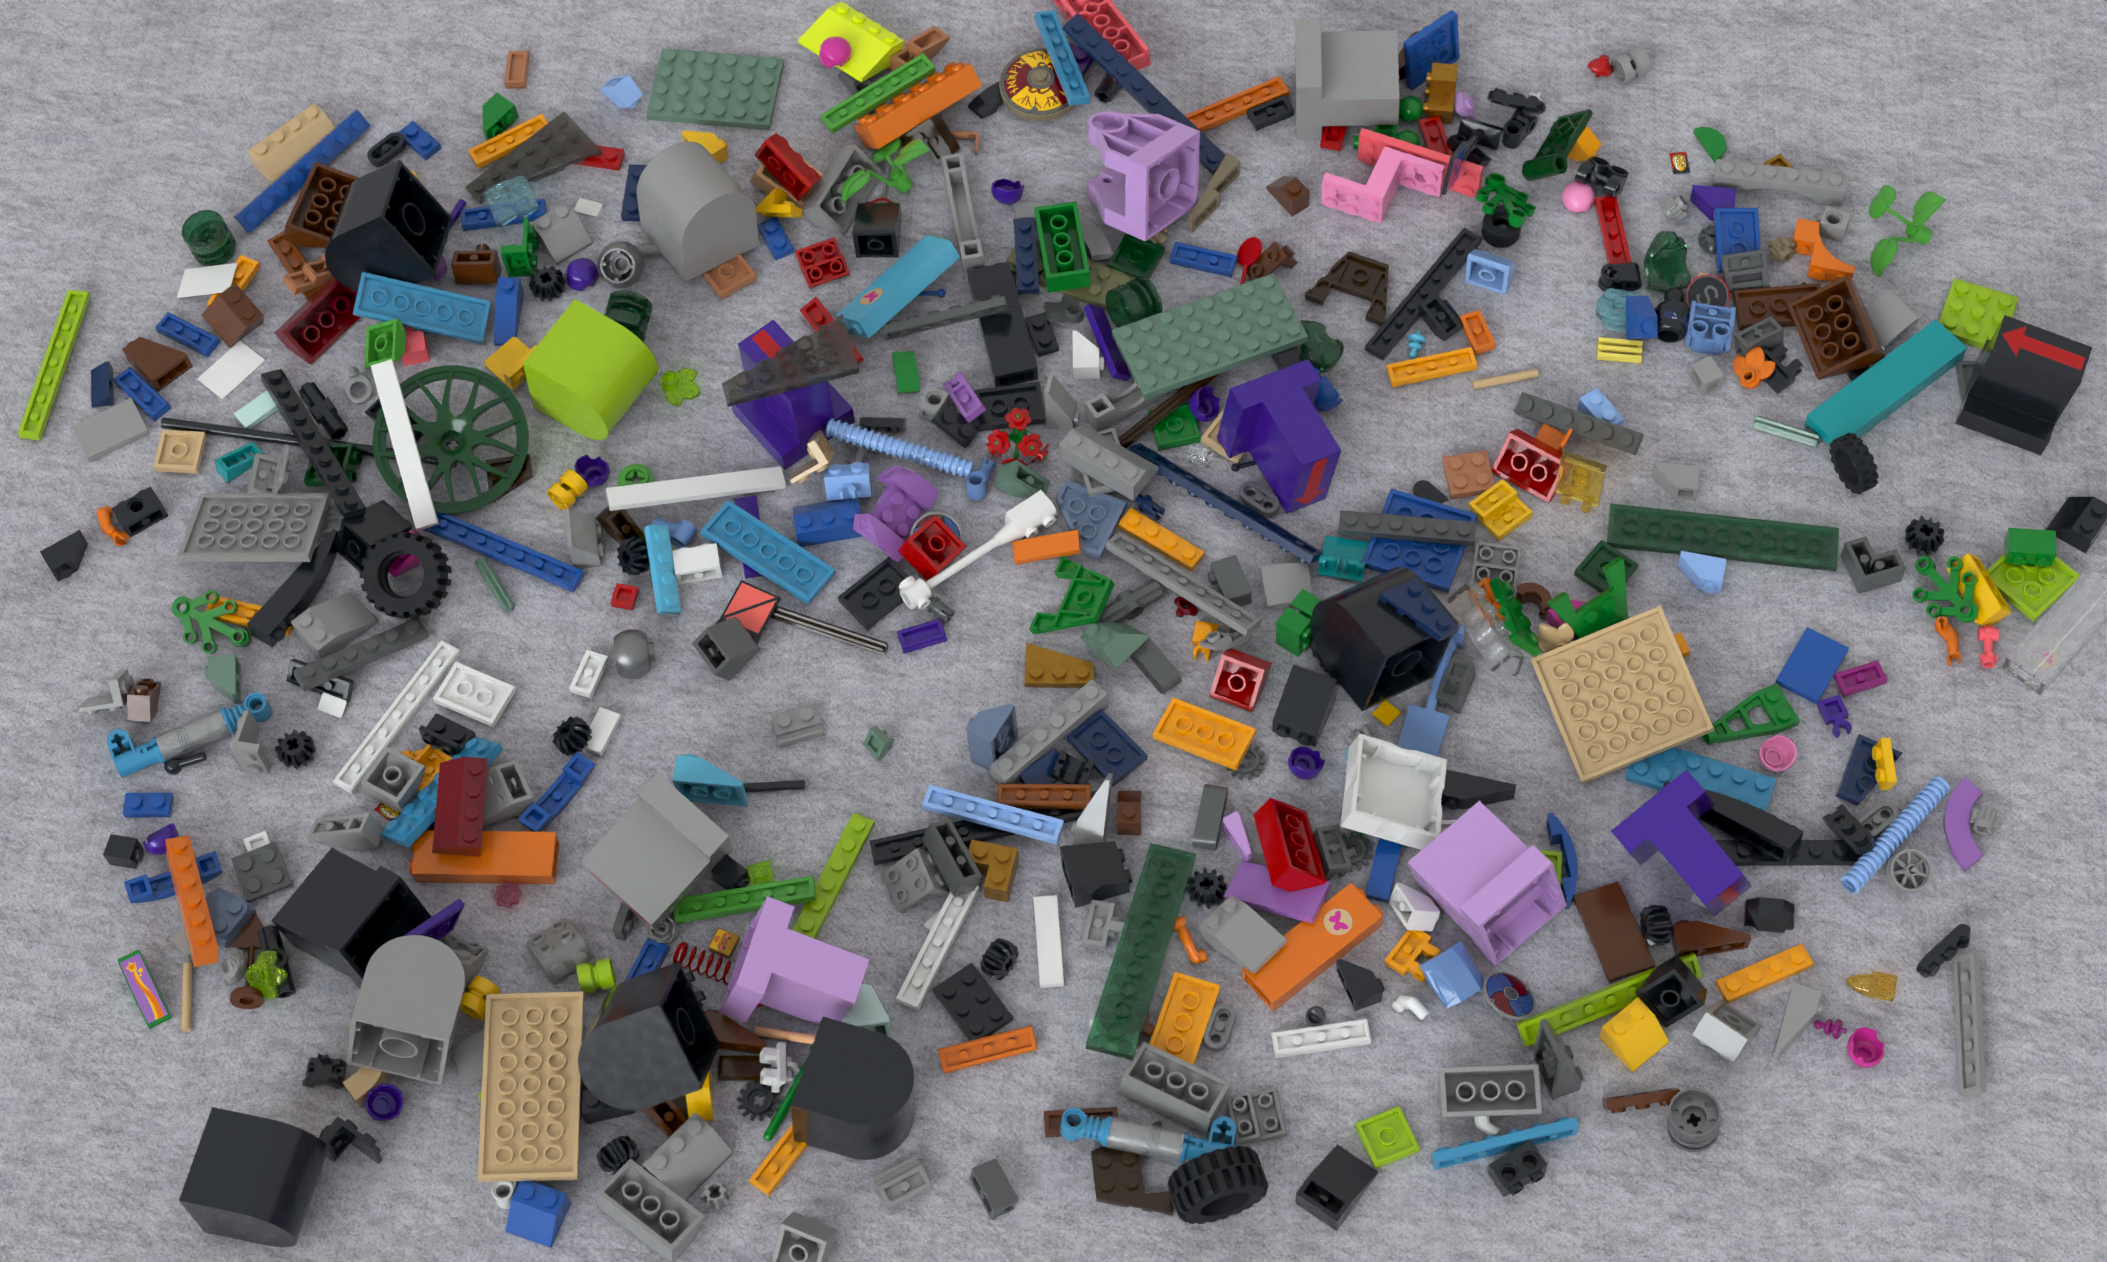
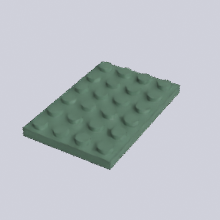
(715, 89)

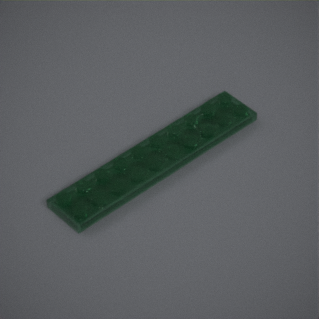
(1723, 537)
(1141, 952)

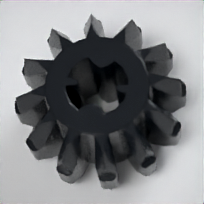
(547, 283)
(1924, 535)
(633, 556)
(572, 736)
(295, 749)
(1210, 880)
(1656, 925)
(999, 959)
(616, 1154)

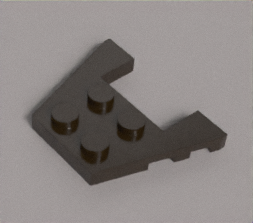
(1359, 278)
(1120, 1181)

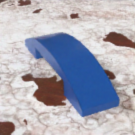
(559, 794)
(1559, 835)
(161, 886)

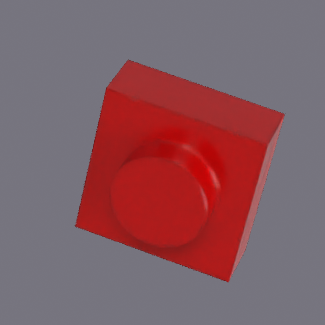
(624, 596)

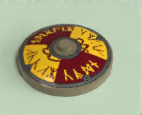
(1033, 88)

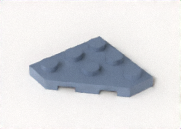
(1093, 516)

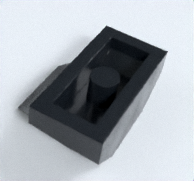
(1440, 317)
(1769, 914)

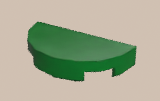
(1712, 141)

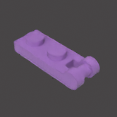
(964, 397)

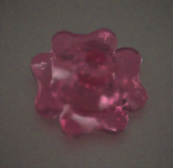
(507, 894)

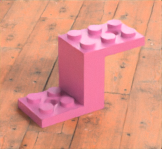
(1375, 197)

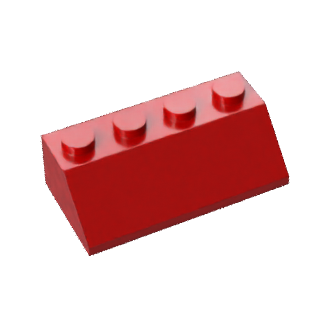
(1288, 846)

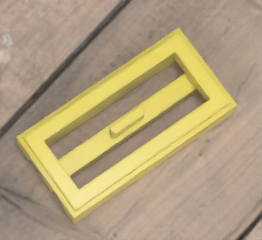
(1620, 347)

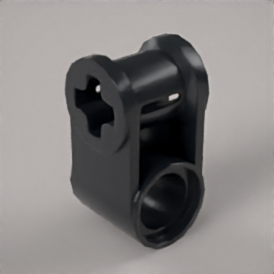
(1517, 128)
(1621, 276)

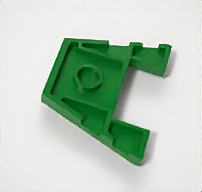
(1082, 601)
(1602, 610)

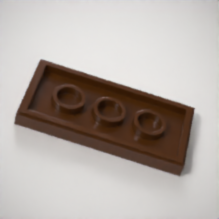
(1761, 303)
(1613, 932)

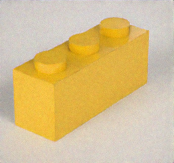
(1986, 594)

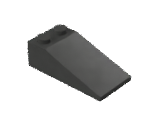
(1556, 1062)

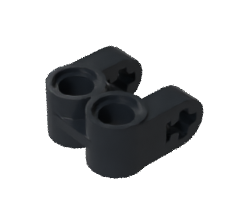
(1600, 172)

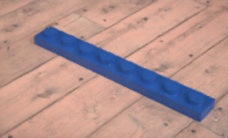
(296, 175)
(507, 552)

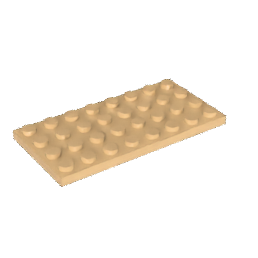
(531, 1087)

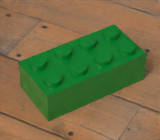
(1062, 246)

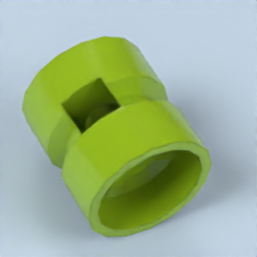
(596, 975)

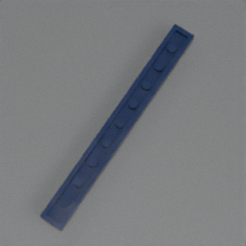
(1136, 84)
(1232, 508)

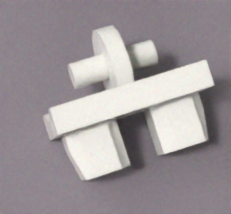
(781, 1068)

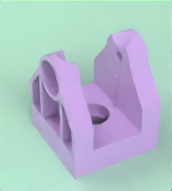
(1150, 172)

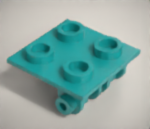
(1343, 558)

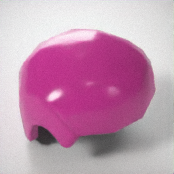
(835, 52)
(1865, 1047)

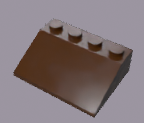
(317, 207)
(1836, 329)

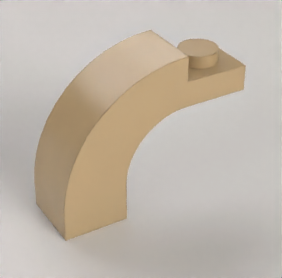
(363, 1082)

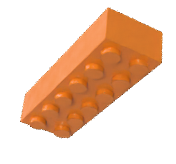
(917, 105)

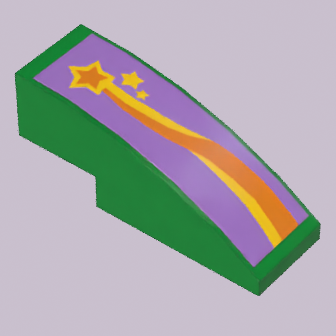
(144, 988)

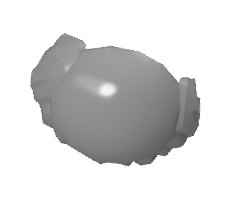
(234, 965)

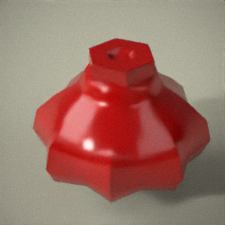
(1601, 66)

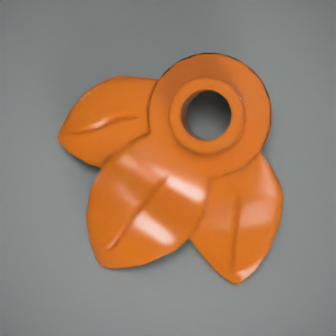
(1754, 365)

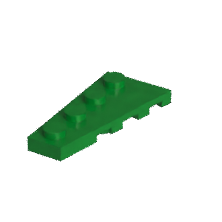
(1515, 620)

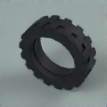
(1858, 475)

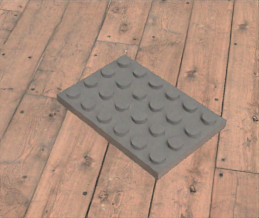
(255, 527)

